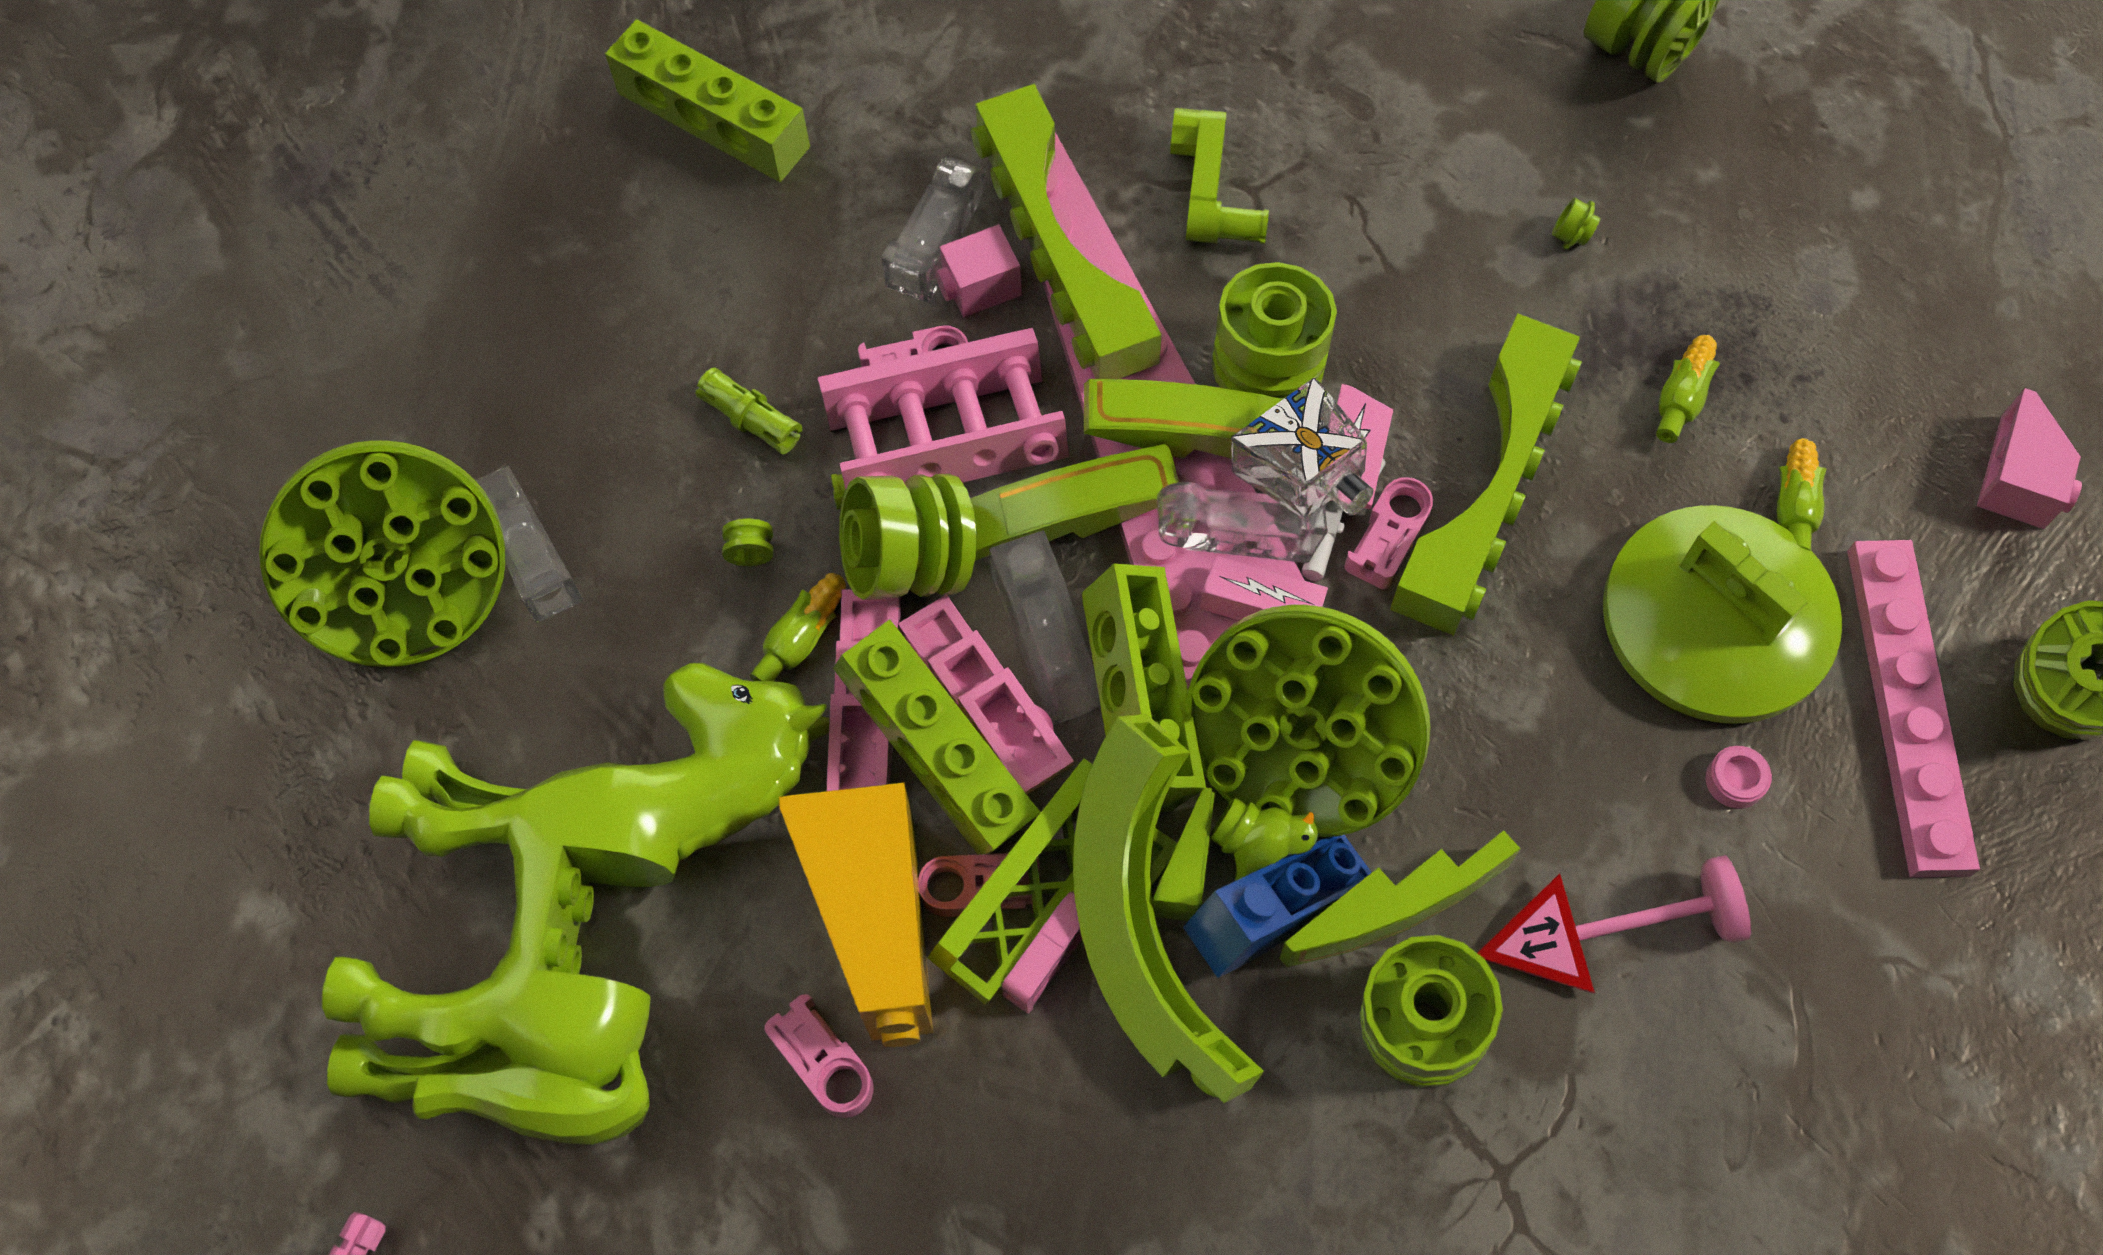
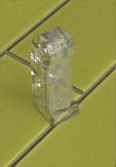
(936, 221)
(1236, 523)
(528, 549)

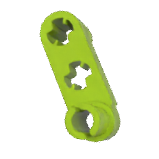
(1202, 135)

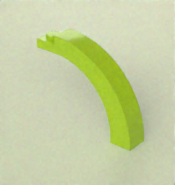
(1118, 912)

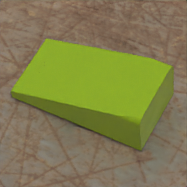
(1182, 883)

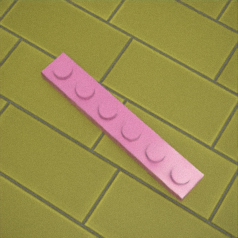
(1912, 710)

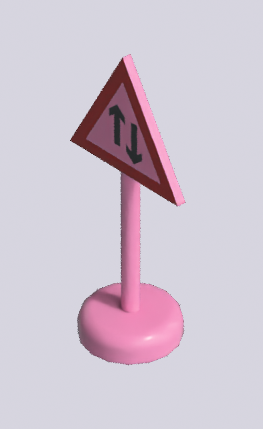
(1548, 944)

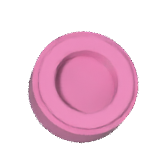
(1738, 777)

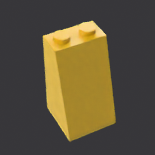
(865, 883)

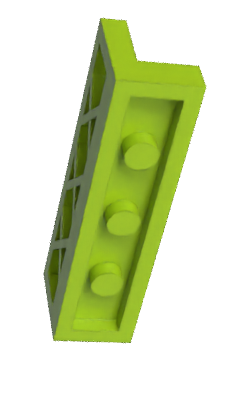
(1003, 884)

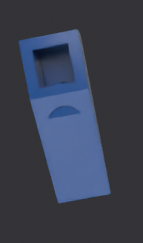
(1273, 903)

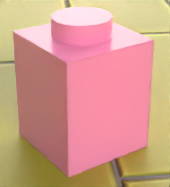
(979, 271)

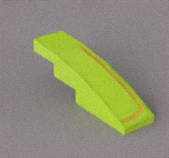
(1170, 414)
(1074, 498)
(1381, 910)

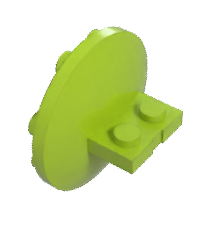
(382, 553)
(1722, 614)
(1310, 717)

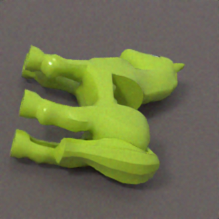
(536, 1033)

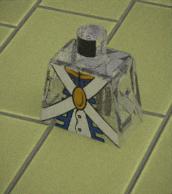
(1304, 453)

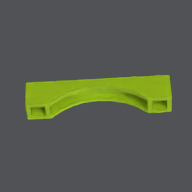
(1106, 316)
(1447, 562)

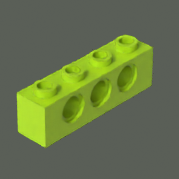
(708, 100)
(1141, 662)
(935, 738)

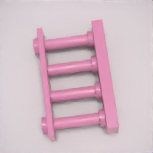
(940, 378)

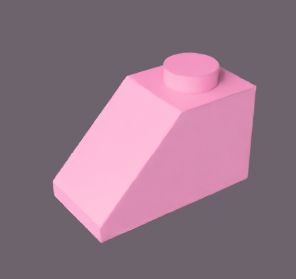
(2030, 465)

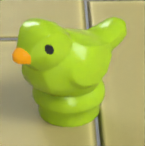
(1262, 836)

